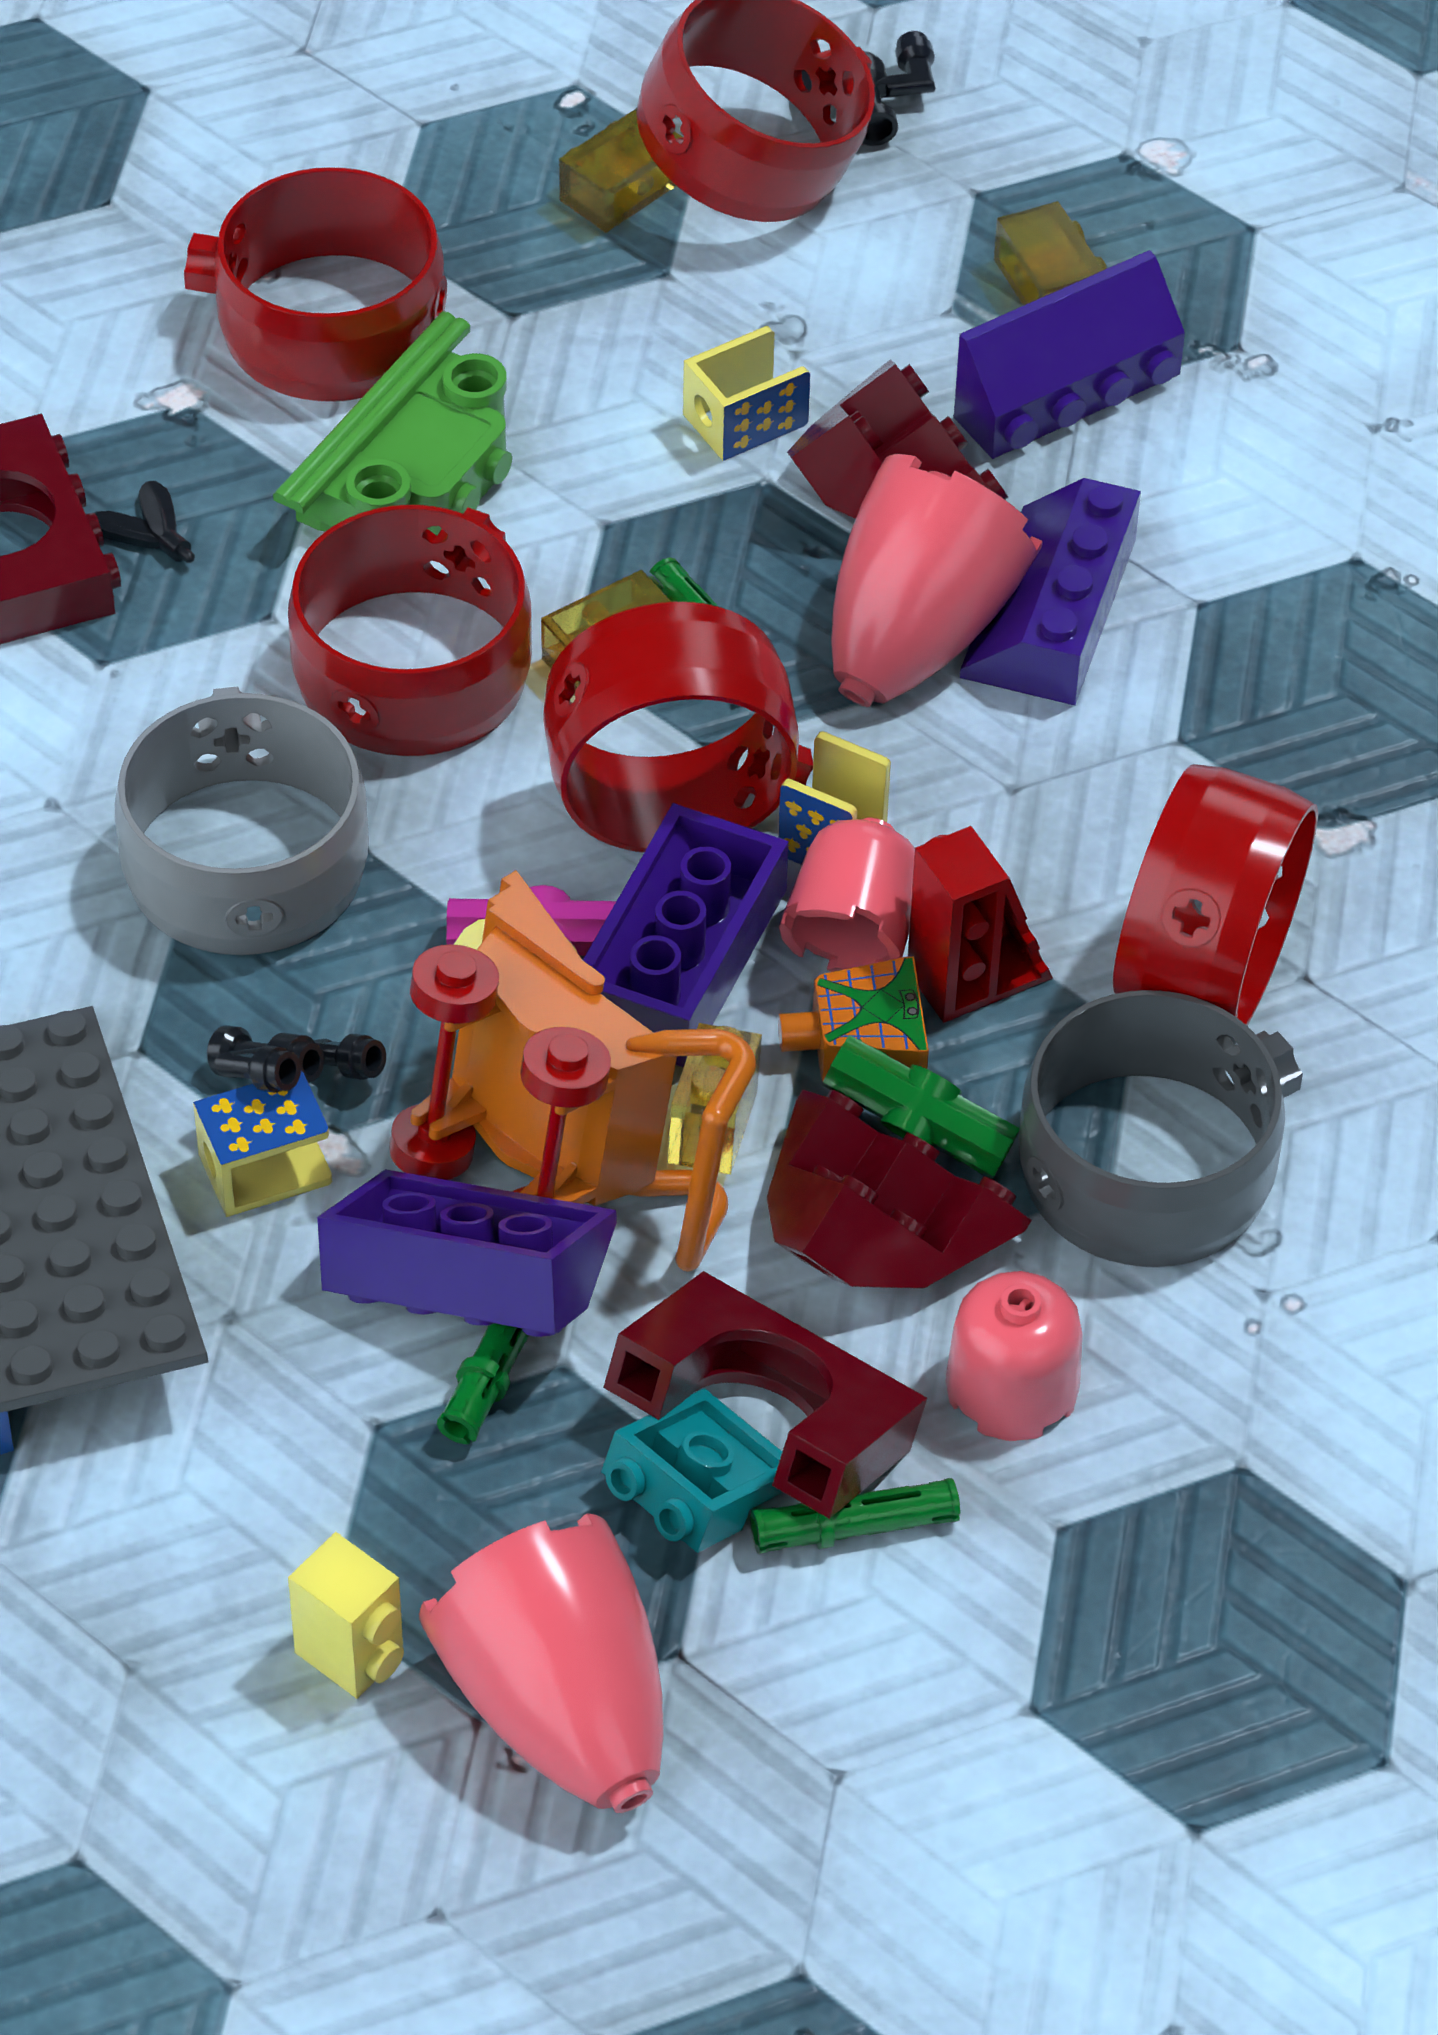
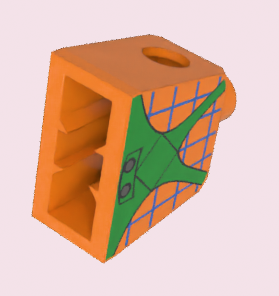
(868, 1002)

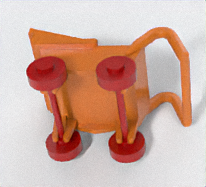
(559, 1075)

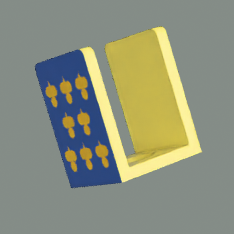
(742, 394)
(845, 786)
(261, 1145)

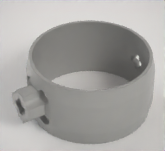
(208, 903)

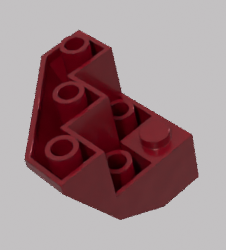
(875, 421)
(878, 1204)

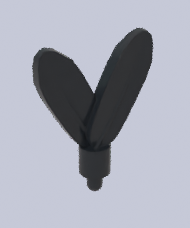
(154, 530)

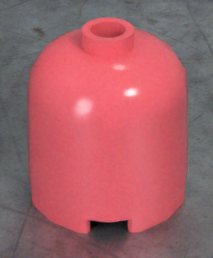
(852, 895)
(1015, 1355)

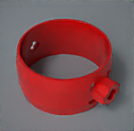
(728, 161)
(309, 217)
(391, 554)
(657, 658)
(1224, 847)

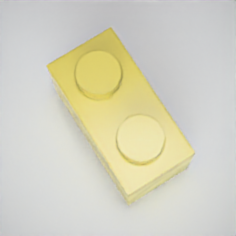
(346, 1615)

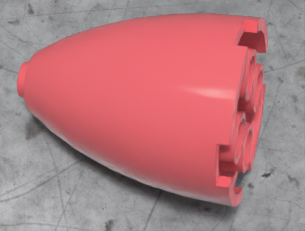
(921, 577)
(558, 1658)

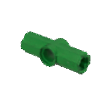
(922, 1105)

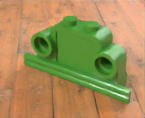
(416, 438)

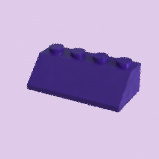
(1067, 355)
(1058, 612)
(689, 919)
(465, 1251)

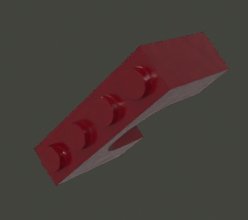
(64, 573)
(715, 1335)

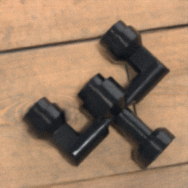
(913, 57)
(279, 1063)

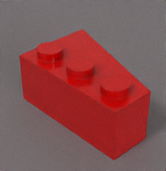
(968, 928)

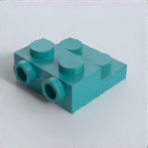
(693, 1470)

